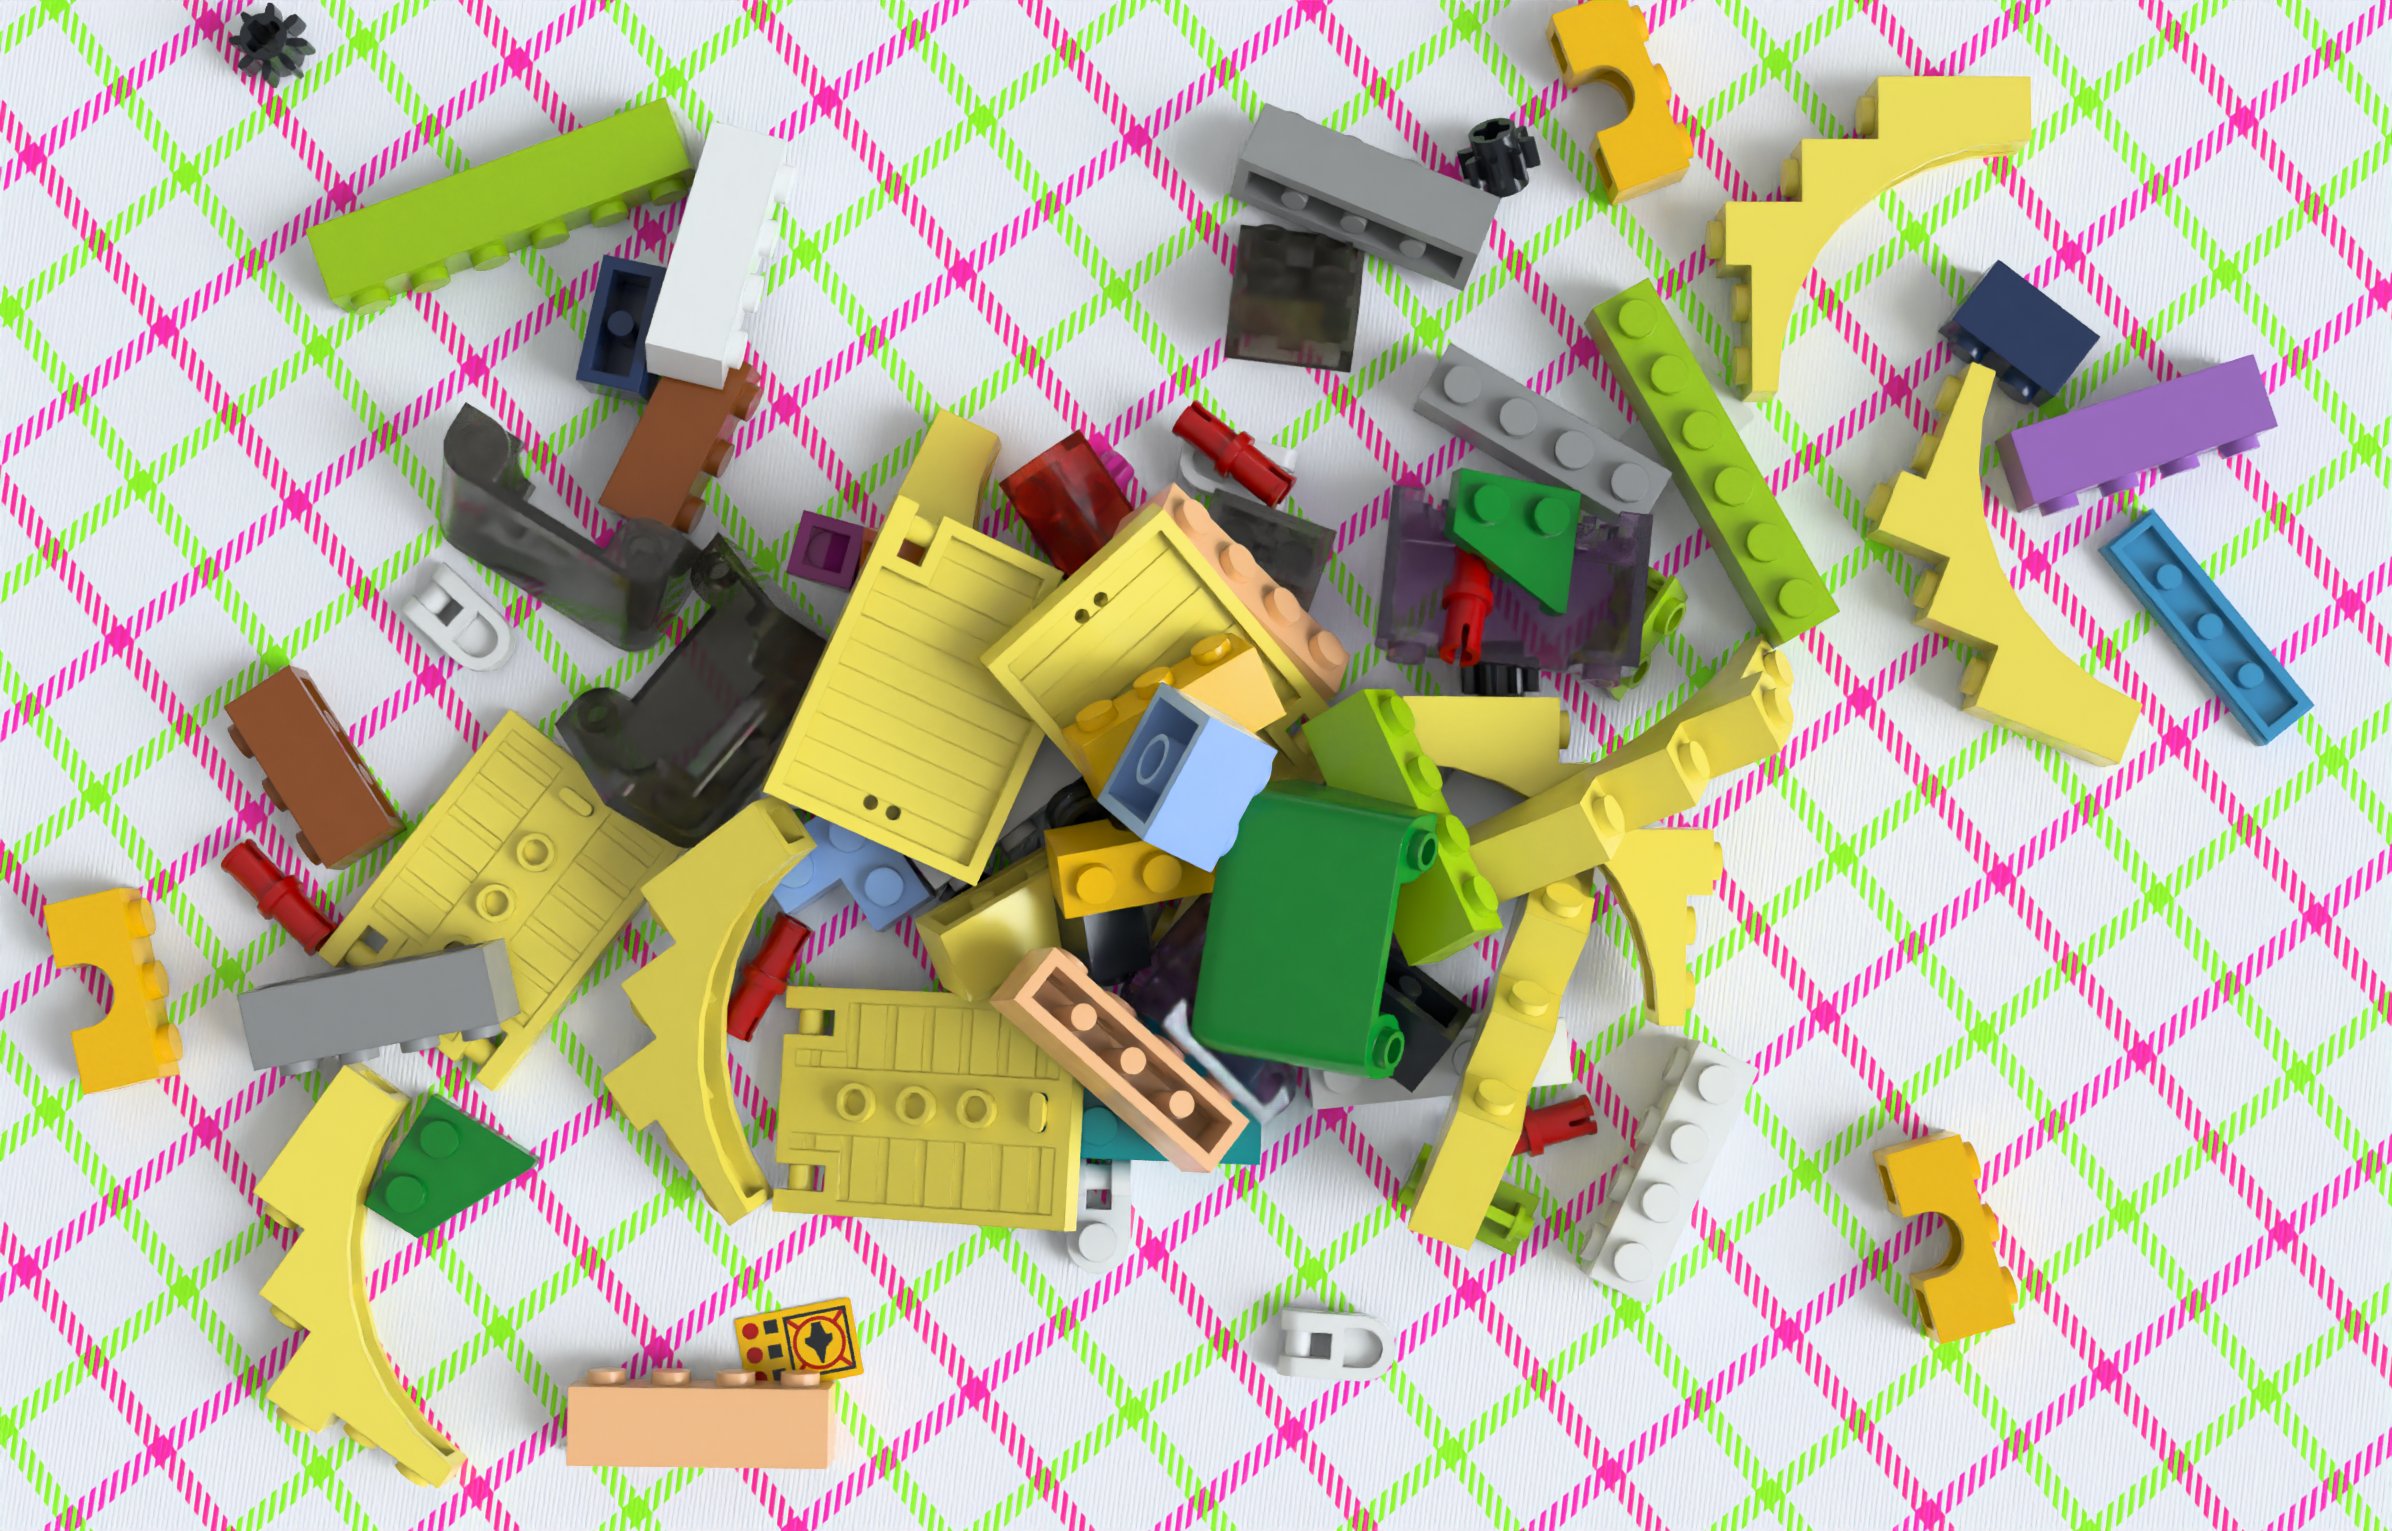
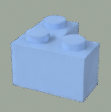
(877, 877)

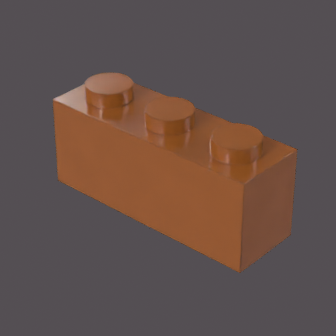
(680, 448)
(313, 769)

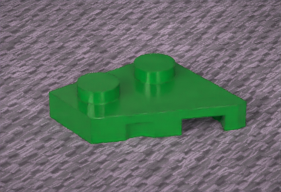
(1518, 531)
(445, 1168)

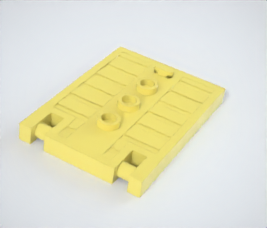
(1151, 614)
(907, 705)
(514, 862)
(925, 1113)

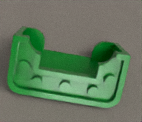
(1308, 929)

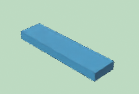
(2206, 628)

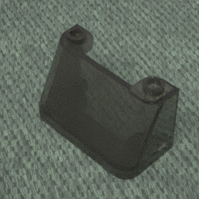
(615, 592)
(710, 714)

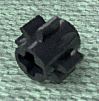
(255, 35)
(1499, 157)
(1498, 681)

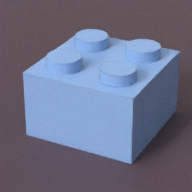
(1187, 777)

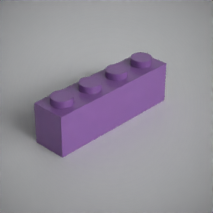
(2136, 434)

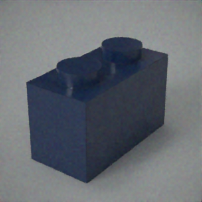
(617, 330)
(2017, 334)

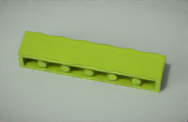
(503, 208)
(1710, 464)

